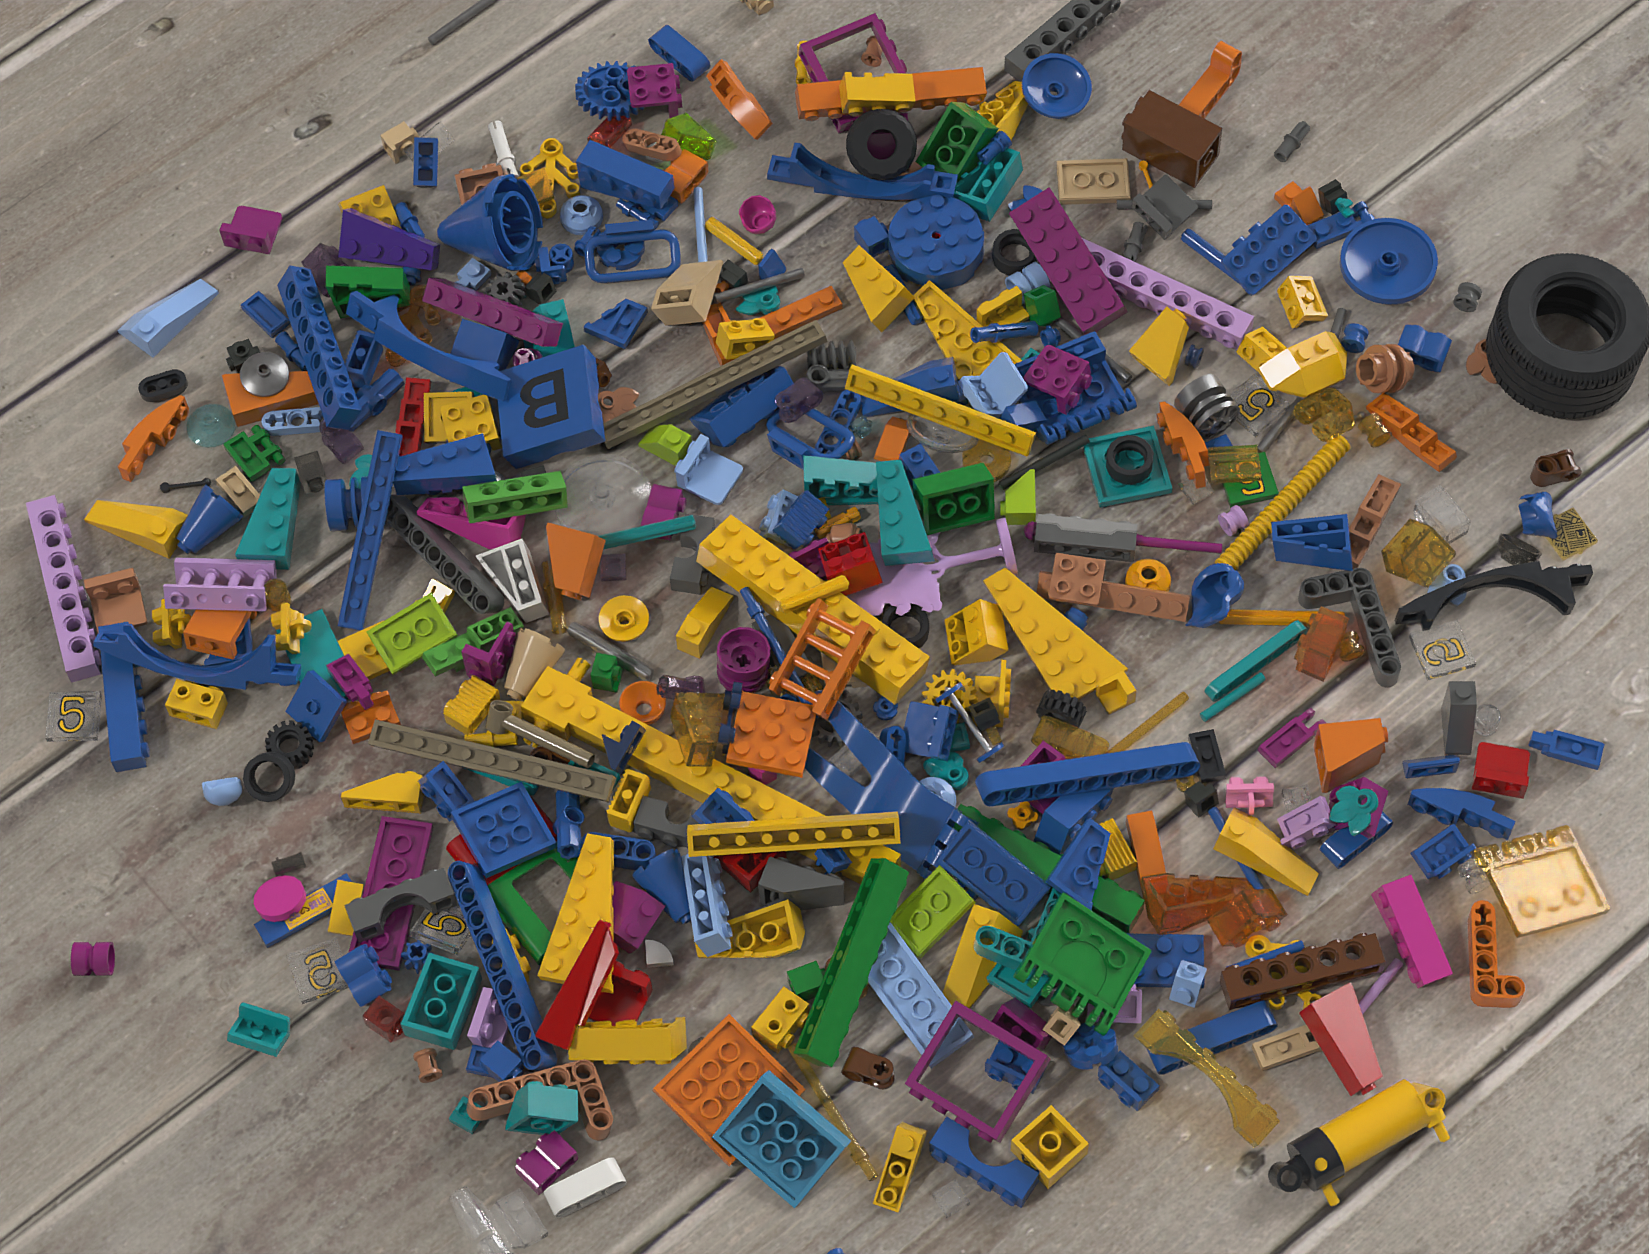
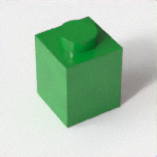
(1042, 305)
(806, 980)

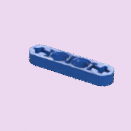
(839, 410)

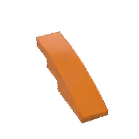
(1411, 432)

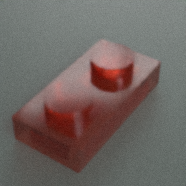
(610, 131)

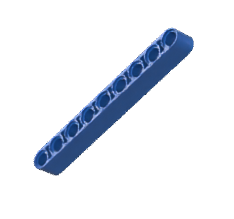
(1087, 774)
(492, 957)

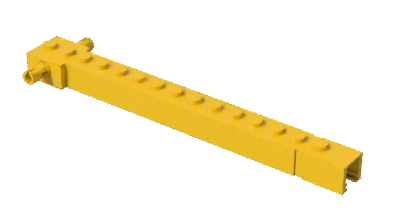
(568, 709)

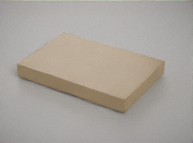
(1093, 181)

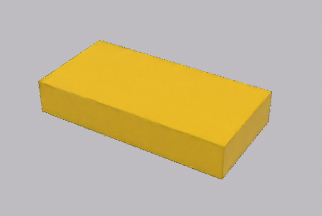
(339, 919)

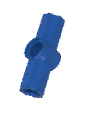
(374, 397)
(568, 824)

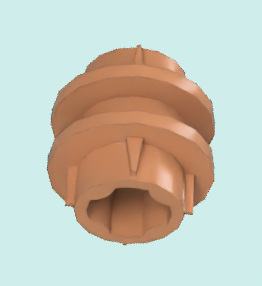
(1385, 368)

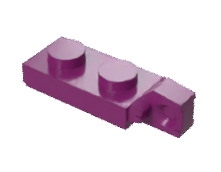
(351, 680)

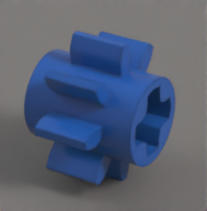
(413, 949)

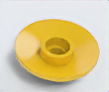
(621, 609)

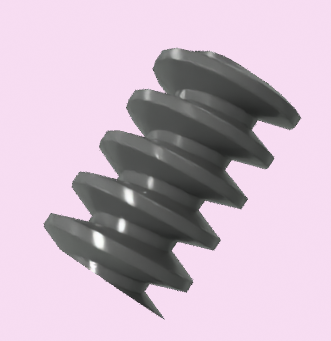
(832, 355)

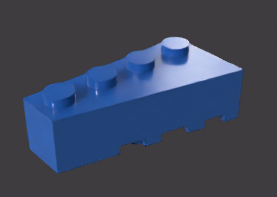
(445, 467)

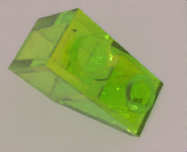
(690, 135)

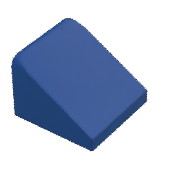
(771, 265)

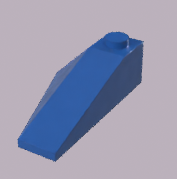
(932, 377)

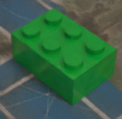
(957, 140)
(955, 498)

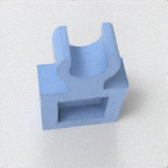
(473, 274)

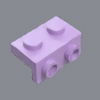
(1305, 823)

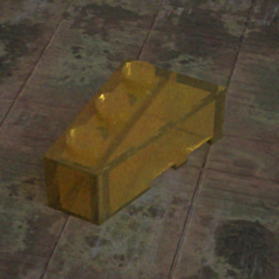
(697, 725)

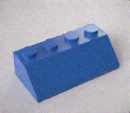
(741, 407)

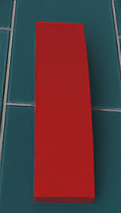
(412, 415)

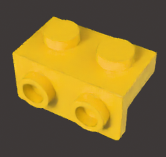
(1003, 309)

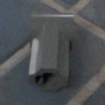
(830, 378)

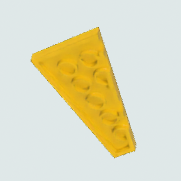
(952, 330)
(1056, 646)
(584, 904)

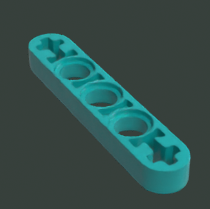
(1255, 661)

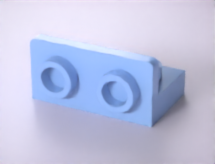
(777, 506)

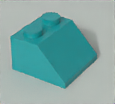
(543, 1109)

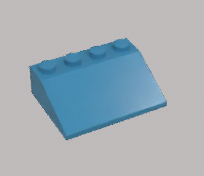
(781, 1138)

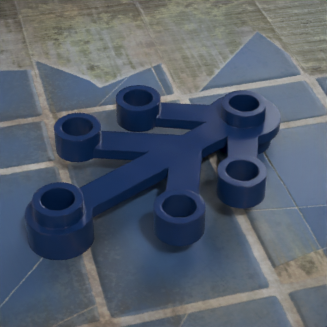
(731, 701)

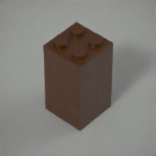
(1171, 138)

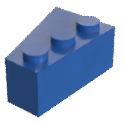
(1314, 542)
(1067, 815)

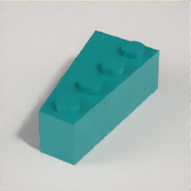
(841, 480)
(900, 522)

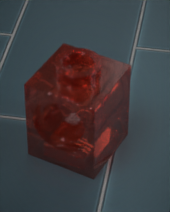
(377, 1012)

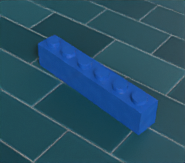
(124, 710)

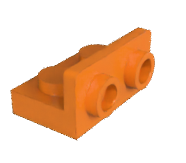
(360, 721)

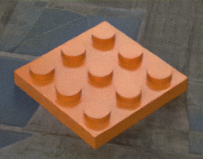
(772, 734)

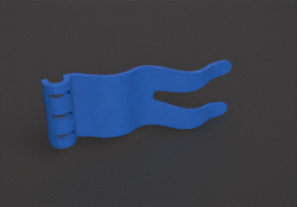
(924, 817)

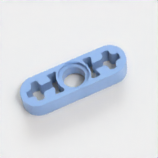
(279, 428)

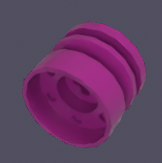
(743, 648)

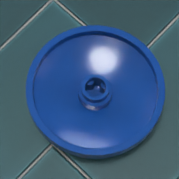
(1388, 261)

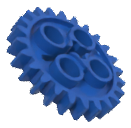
(605, 91)

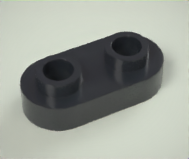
(163, 385)

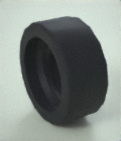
(1005, 266)
(1134, 443)
(916, 613)
(250, 781)

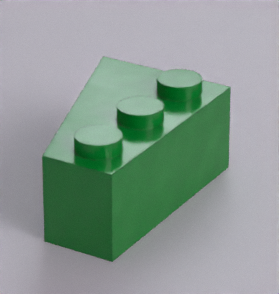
(371, 282)

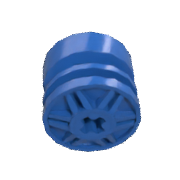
(343, 503)

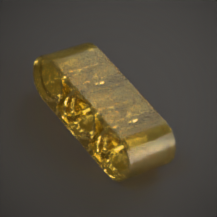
(1068, 739)

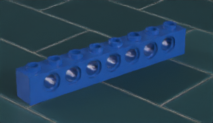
(319, 348)

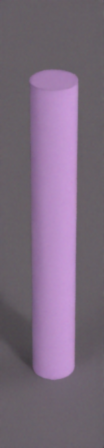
(1380, 984)

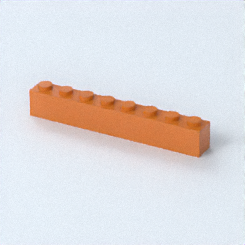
(930, 90)

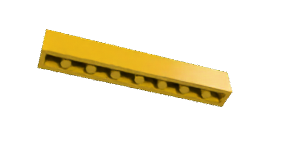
(793, 834)

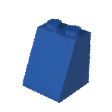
(484, 344)

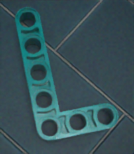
(1003, 940)

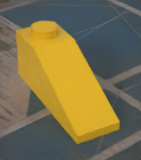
(702, 622)
(391, 793)

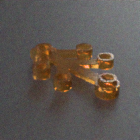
(411, 320)

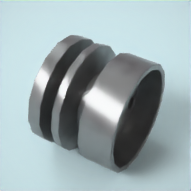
(1207, 406)

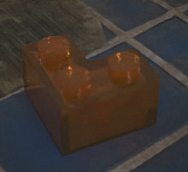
(1318, 647)
(1247, 914)

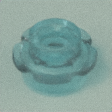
(861, 427)

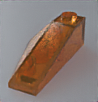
(1184, 902)

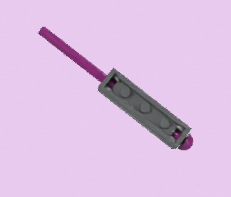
(1100, 538)

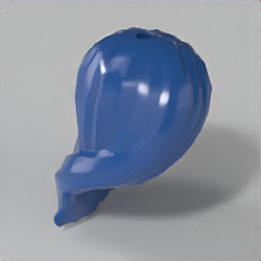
(1214, 593)

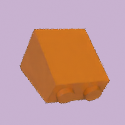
(574, 559)
(1348, 750)

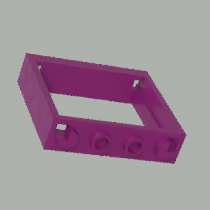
(815, 71)
(962, 1117)

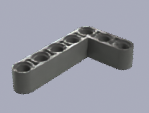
(1365, 616)

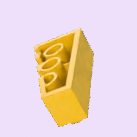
(629, 1041)

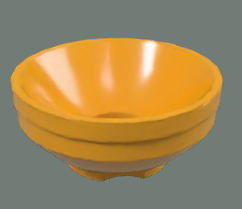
(1160, 582)

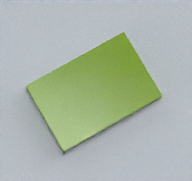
(411, 633)
(931, 911)

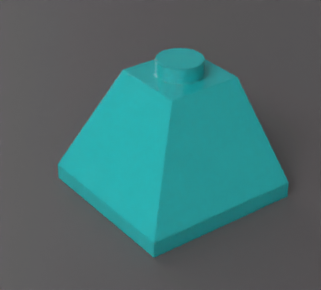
(557, 311)

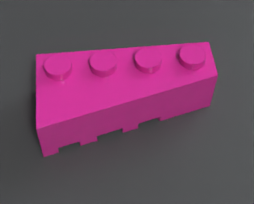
(1412, 931)

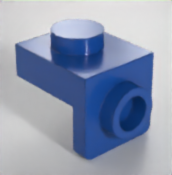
(557, 273)

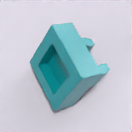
(461, 1118)

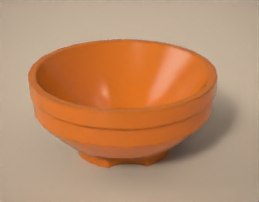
(642, 693)

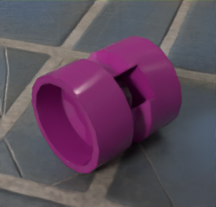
(91, 958)

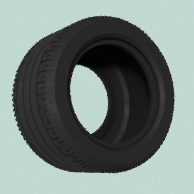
(1559, 379)

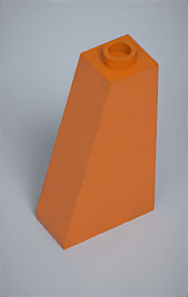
(250, 408)

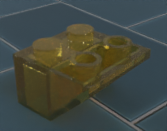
(1417, 553)

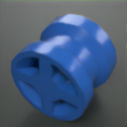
(562, 252)
(1354, 338)

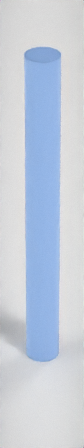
(700, 224)

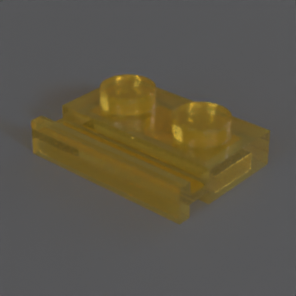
(1234, 464)

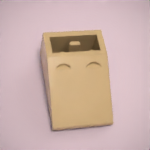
(687, 293)

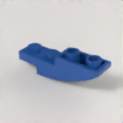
(1452, 804)

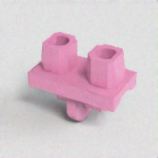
(1249, 796)

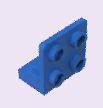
(930, 730)

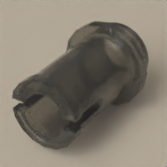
(288, 864)

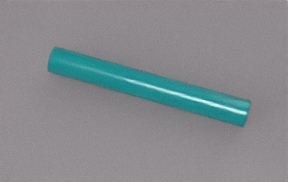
(1232, 696)

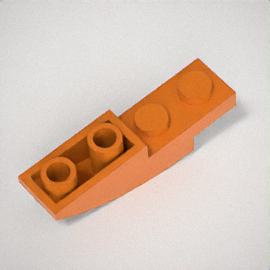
(738, 100)
(154, 429)
(1185, 440)

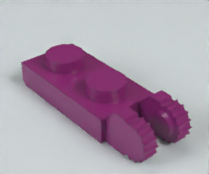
(1289, 739)

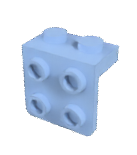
(995, 388)
(707, 472)

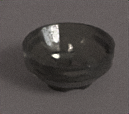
(1517, 551)

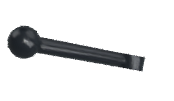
(165, 487)

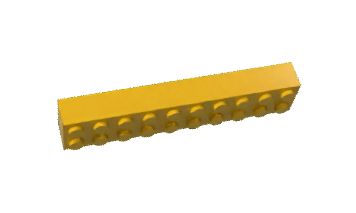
(749, 560)

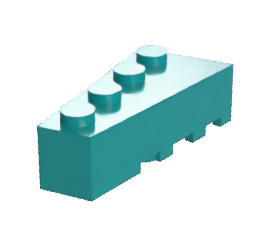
(273, 520)

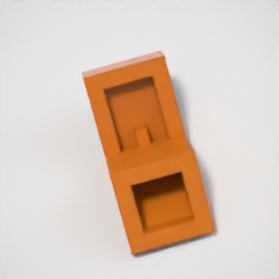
(892, 440)

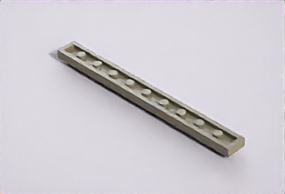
(713, 383)
(492, 760)

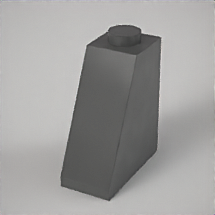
(1459, 717)

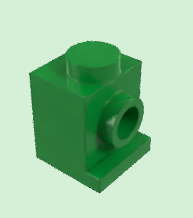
(606, 673)

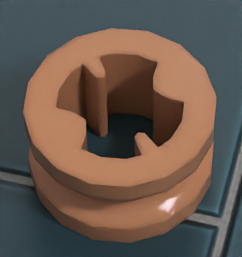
(855, 451)

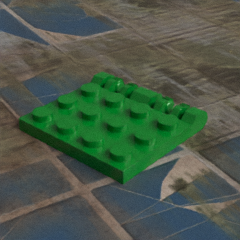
(1087, 961)

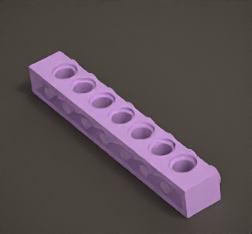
(1173, 294)
(77, 665)

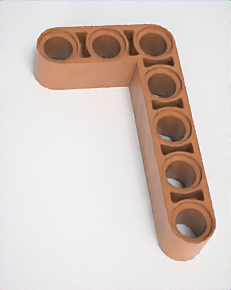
(567, 1075)

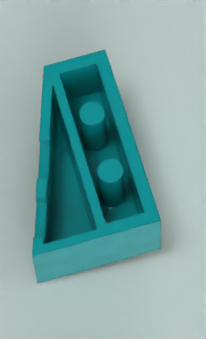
(989, 184)

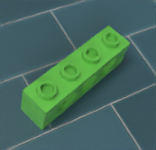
(515, 497)

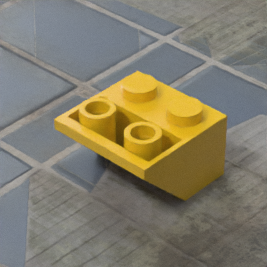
(976, 633)

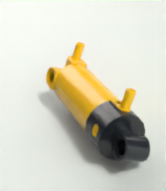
(1358, 1135)

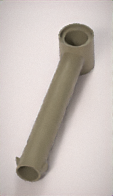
(501, 720)

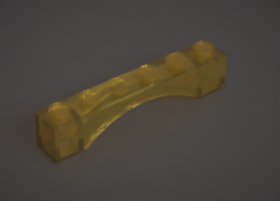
(1248, 1115)

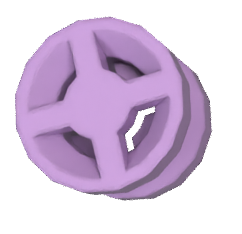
(1233, 520)

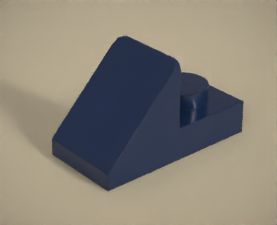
(621, 752)

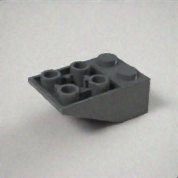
(800, 885)

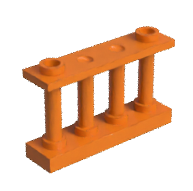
(835, 680)

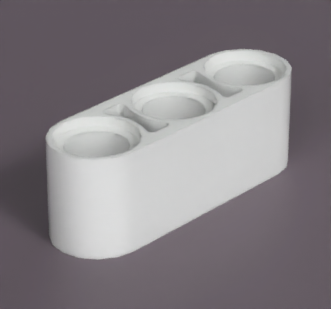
(585, 1187)

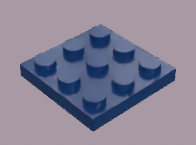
(503, 829)

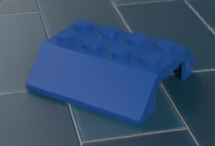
(1094, 404)

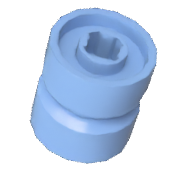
(1030, 278)

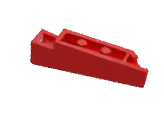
(580, 988)

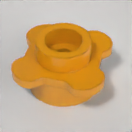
(1022, 822)

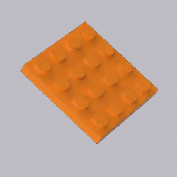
(716, 1078)

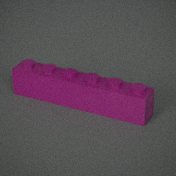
(492, 312)

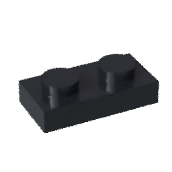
(1208, 755)

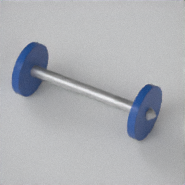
(990, 752)

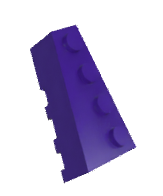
(379, 242)

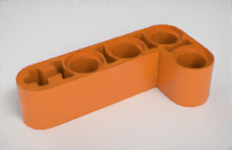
(1215, 81)
(1488, 954)

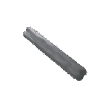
(604, 647)

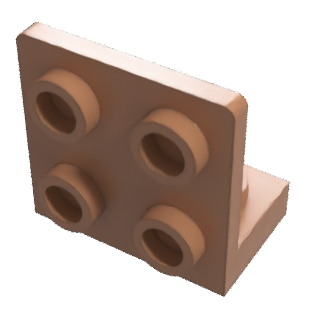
(1077, 579)
(116, 598)

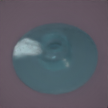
(212, 433)

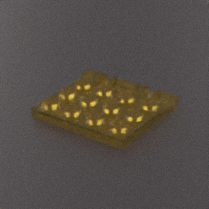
(1541, 883)

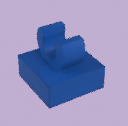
(832, 859)

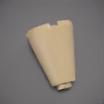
(528, 661)

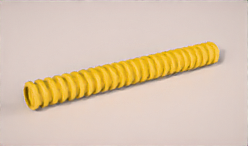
(1284, 502)

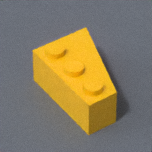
(872, 93)
(877, 289)

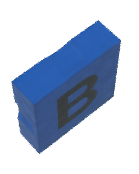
(551, 407)

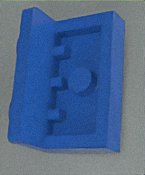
(445, 790)
(720, 809)
(1442, 851)

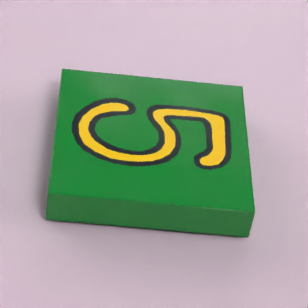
(1253, 491)

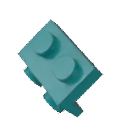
(260, 1029)

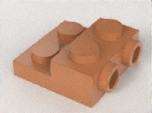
(471, 181)

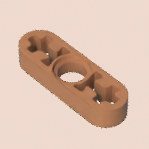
(665, 148)

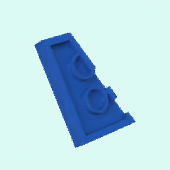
(1080, 864)

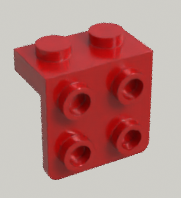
(1501, 770)
(628, 999)

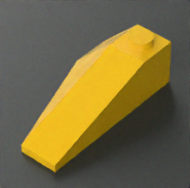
(1006, 108)
(143, 525)
(764, 933)

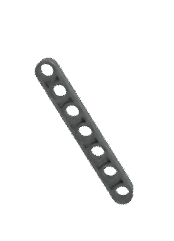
(443, 556)

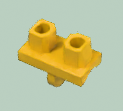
(173, 624)
(292, 628)

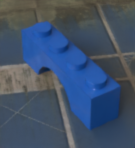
(1011, 1181)

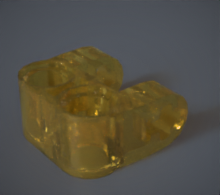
(1329, 412)

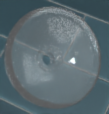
(939, 437)

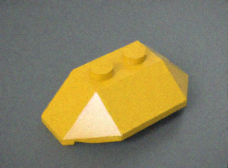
(1306, 366)

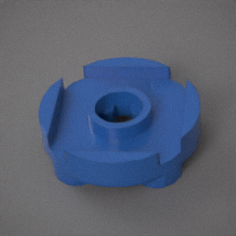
(621, 259)
(1090, 1047)

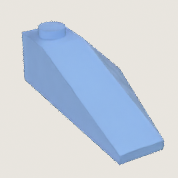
(162, 321)

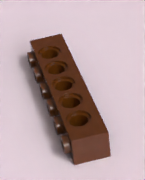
(1240, 994)

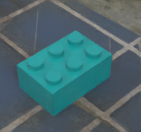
(441, 1001)

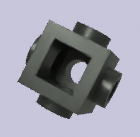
(239, 353)

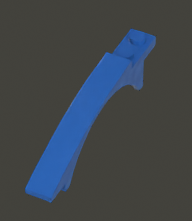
(808, 170)
(389, 331)
(257, 666)

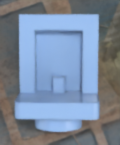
(1187, 983)

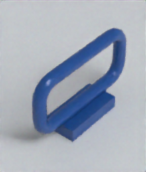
(631, 232)
(794, 449)

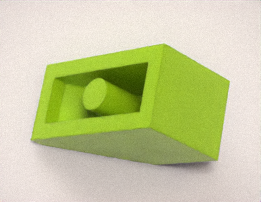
(666, 443)
(1020, 501)

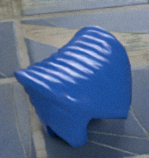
(1538, 515)

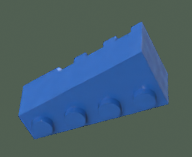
(622, 176)

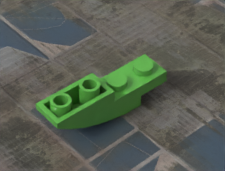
(479, 635)

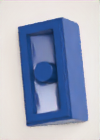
(1430, 766)

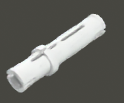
(502, 149)

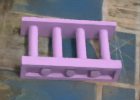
(201, 580)

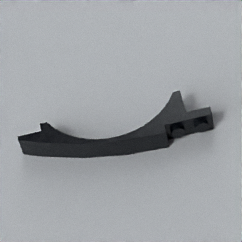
(1550, 584)

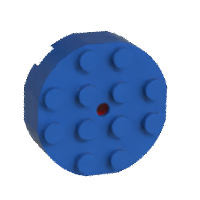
(936, 241)

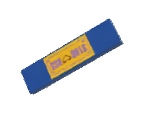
(317, 906)

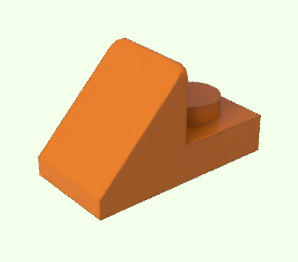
(1301, 201)

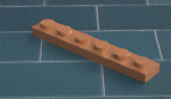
(1132, 599)

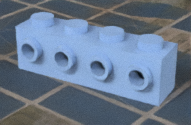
(707, 904)

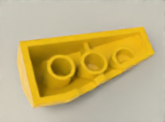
(1257, 847)
(969, 970)

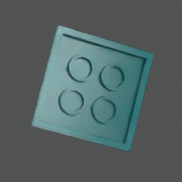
(1112, 492)

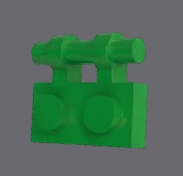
(248, 457)

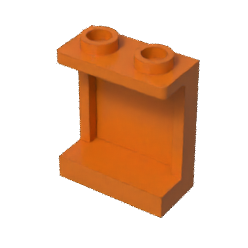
(216, 631)

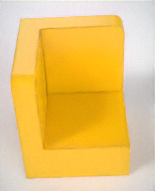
(1116, 692)

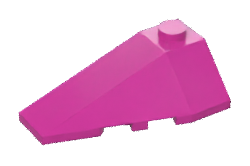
(451, 515)

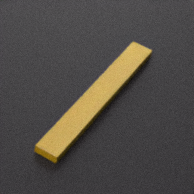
(940, 410)

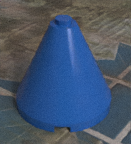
(497, 224)

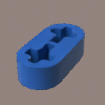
(898, 746)

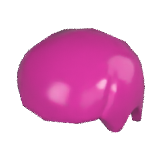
(757, 214)

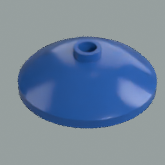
(1056, 74)

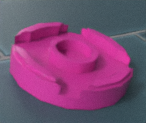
(279, 898)

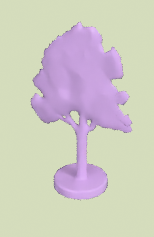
(915, 581)

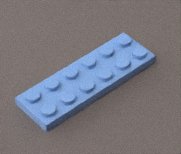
(914, 997)

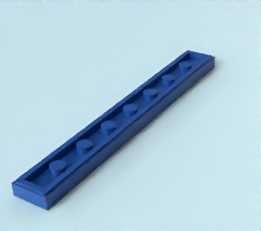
(370, 530)

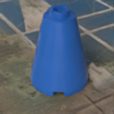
(206, 521)
(666, 883)

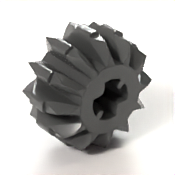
(508, 283)

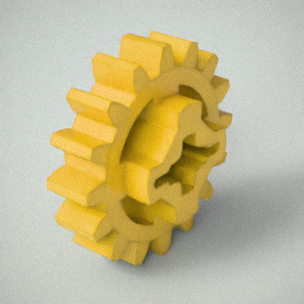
(938, 687)

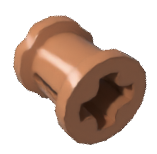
(873, 52)
(427, 1065)

